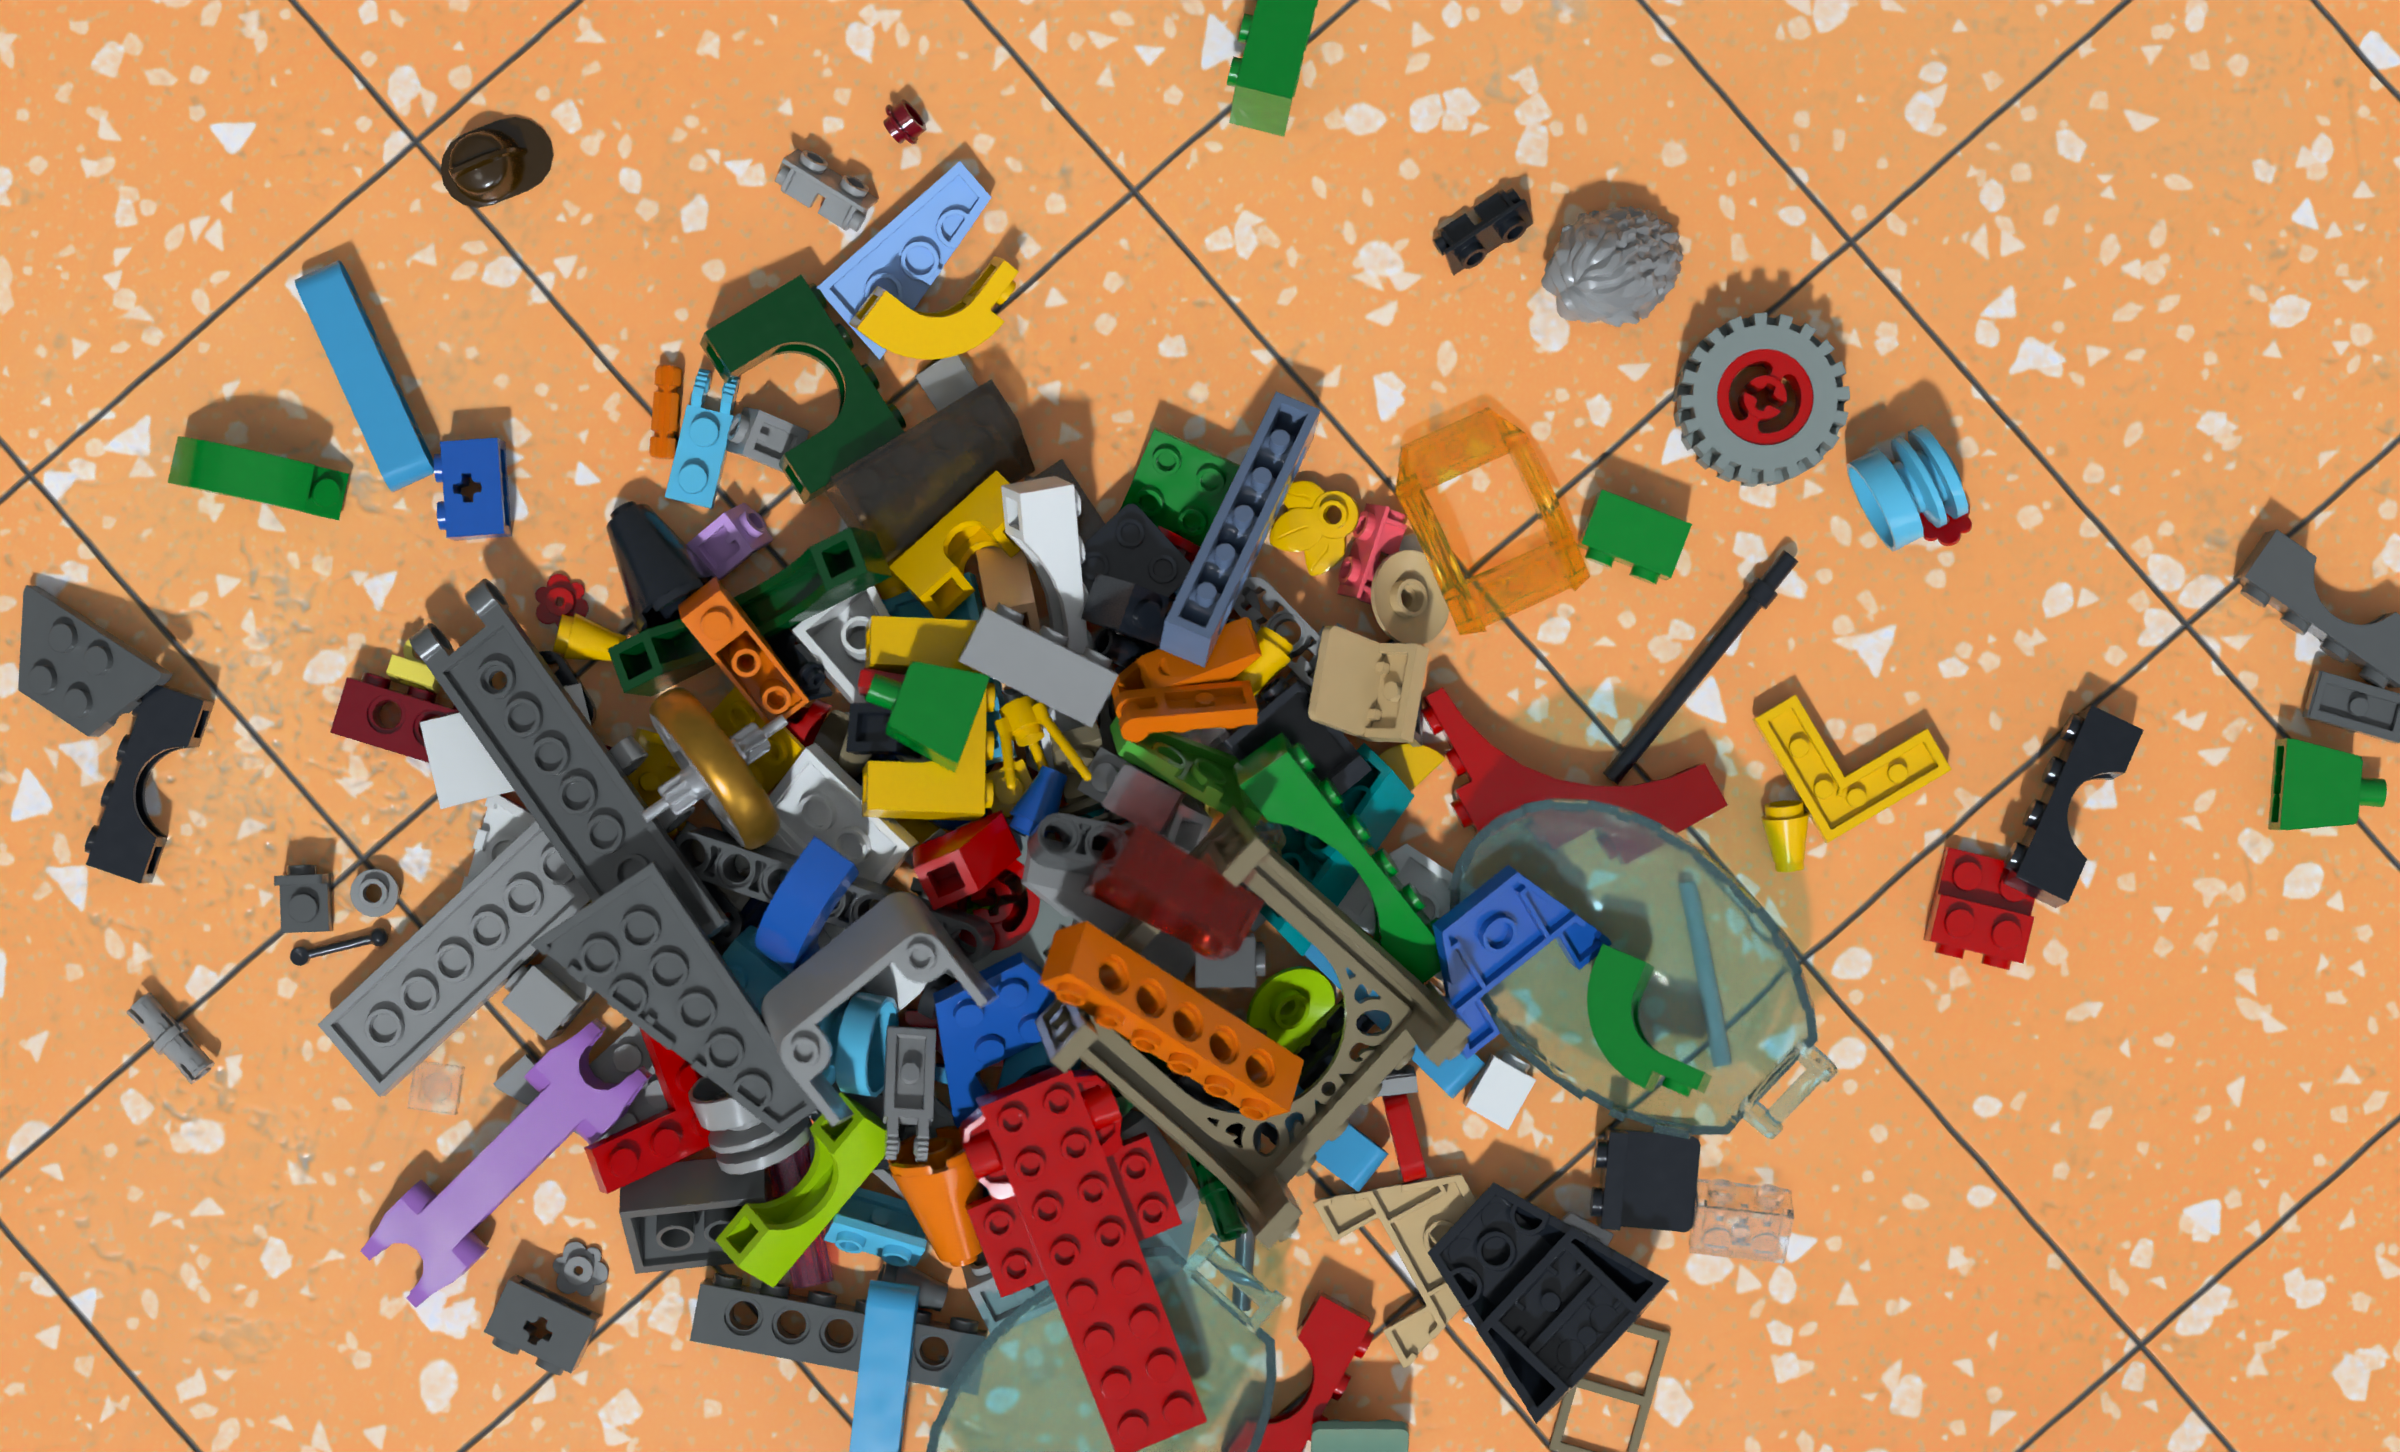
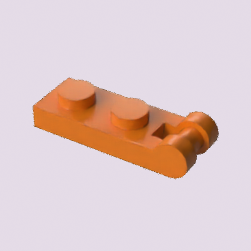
(1185, 708)

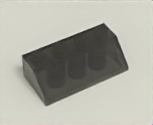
(931, 469)

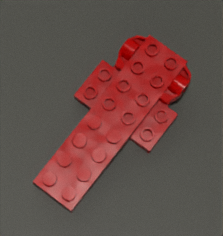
(1071, 1212)

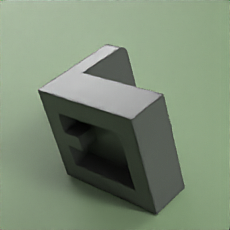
(305, 900)

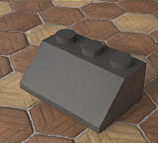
(682, 1210)

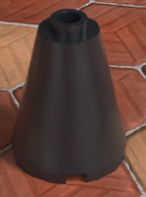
(653, 565)

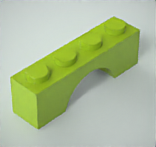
(774, 1234)

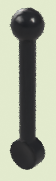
(302, 955)

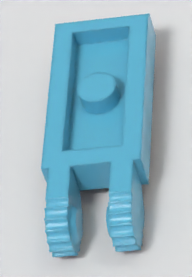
(702, 445)

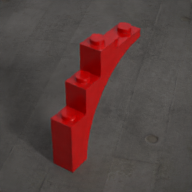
(1503, 784)

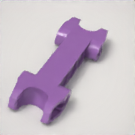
(567, 1102)

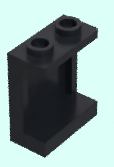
(1286, 711)

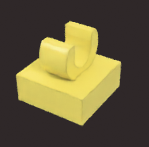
(412, 671)

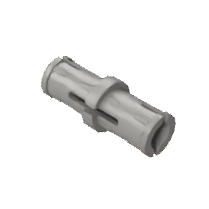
(170, 1038)

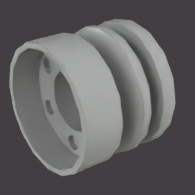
(738, 1136)

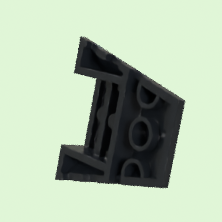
(1540, 1293)

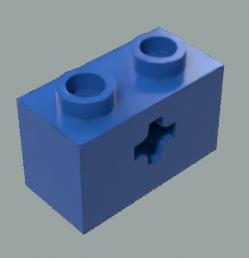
(486, 465)

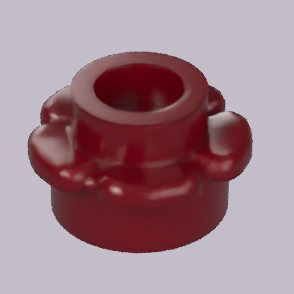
(904, 122)

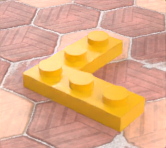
(1840, 801)

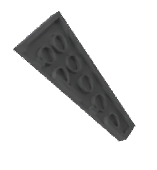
(669, 980)

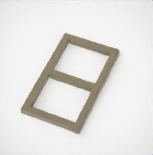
(1643, 1400)

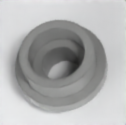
(389, 889)

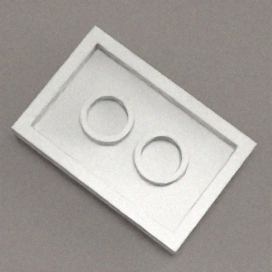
(827, 803)

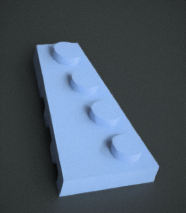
(909, 249)

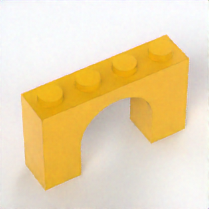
(927, 788)

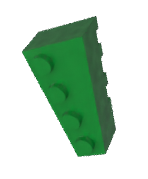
(1270, 64)

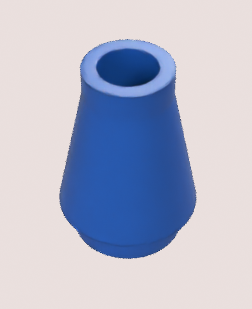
(1038, 801)

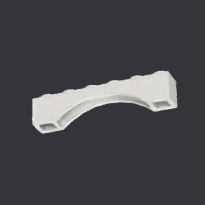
(1043, 523)

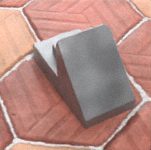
(1131, 792)

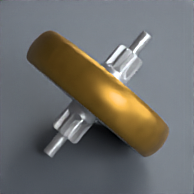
(714, 768)

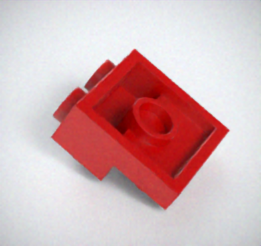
(1979, 911)

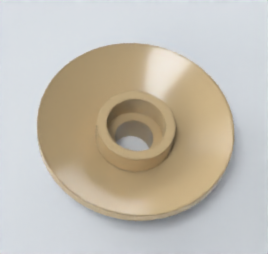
(1423, 607)

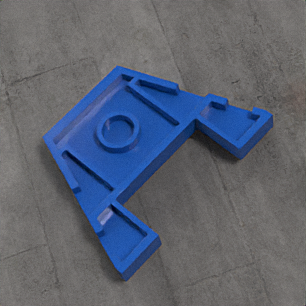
(1495, 935)
(986, 1035)

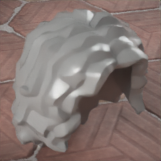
(1613, 266)

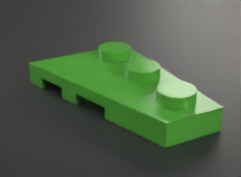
(1189, 767)

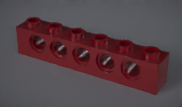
(360, 715)

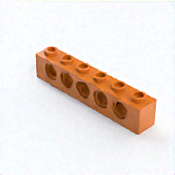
(1171, 1021)

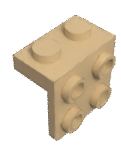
(1367, 686)

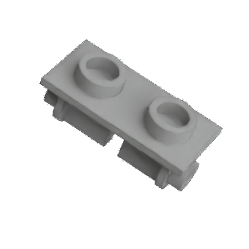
(843, 194)

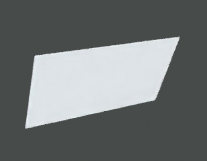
(461, 763)

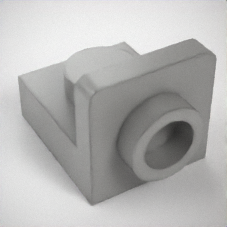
(763, 437)

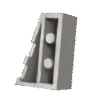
(1039, 664)

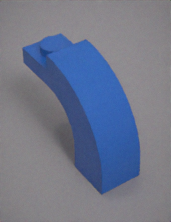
(803, 905)

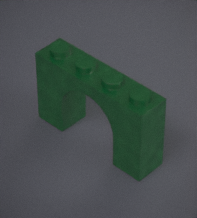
(796, 322)

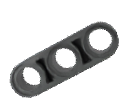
(1077, 837)

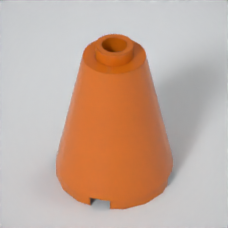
(939, 1193)

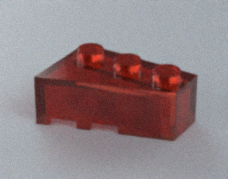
(1173, 893)

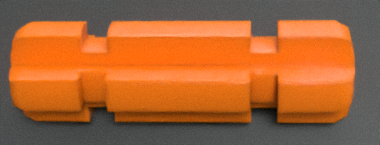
(665, 411)

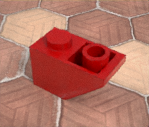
(965, 859)

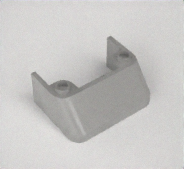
(893, 931)

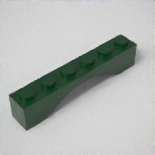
(806, 587)

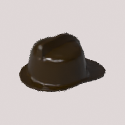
(496, 162)

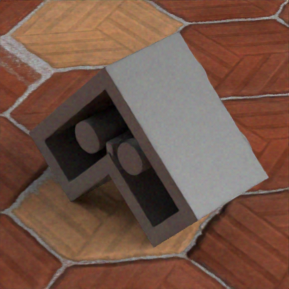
(546, 997)

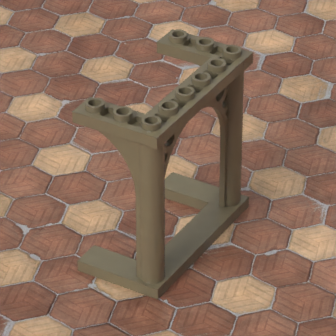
(1259, 1180)

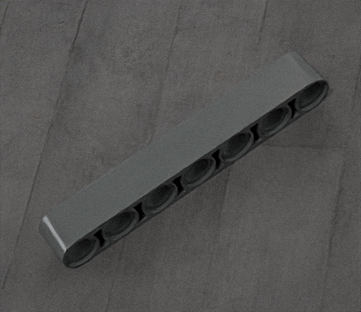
(764, 881)

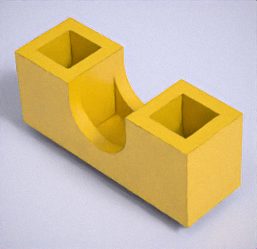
(936, 562)

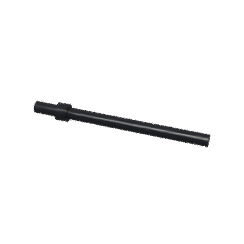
(1758, 595)

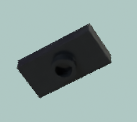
(1323, 1043)

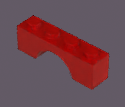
(1332, 1338)

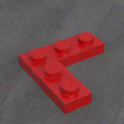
(658, 1139)

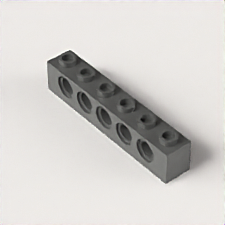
(717, 1326)

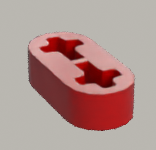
(1404, 1137)

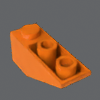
(741, 651)
(1232, 654)

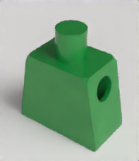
(931, 709)
(2319, 787)

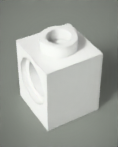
(1500, 1089)

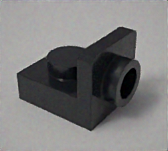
(868, 733)

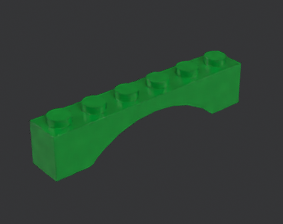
(1290, 794)

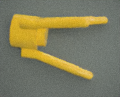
(1024, 722)

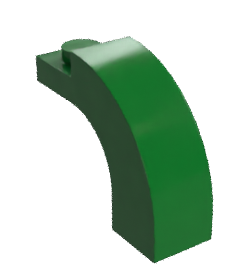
(258, 477)
(1613, 1014)

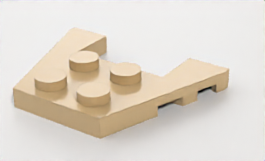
(1415, 1220)

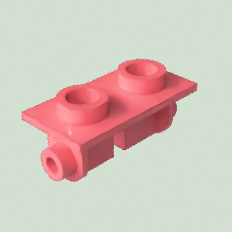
(1376, 533)

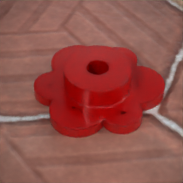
(1950, 532)
(560, 587)

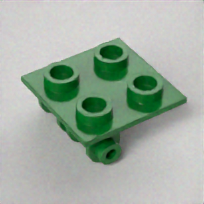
(1180, 485)

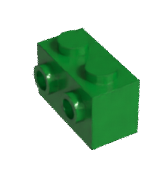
(1633, 536)

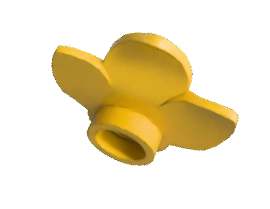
(1308, 527)

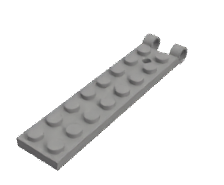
(464, 953)

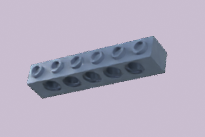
(1239, 530)

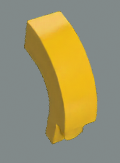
(940, 332)

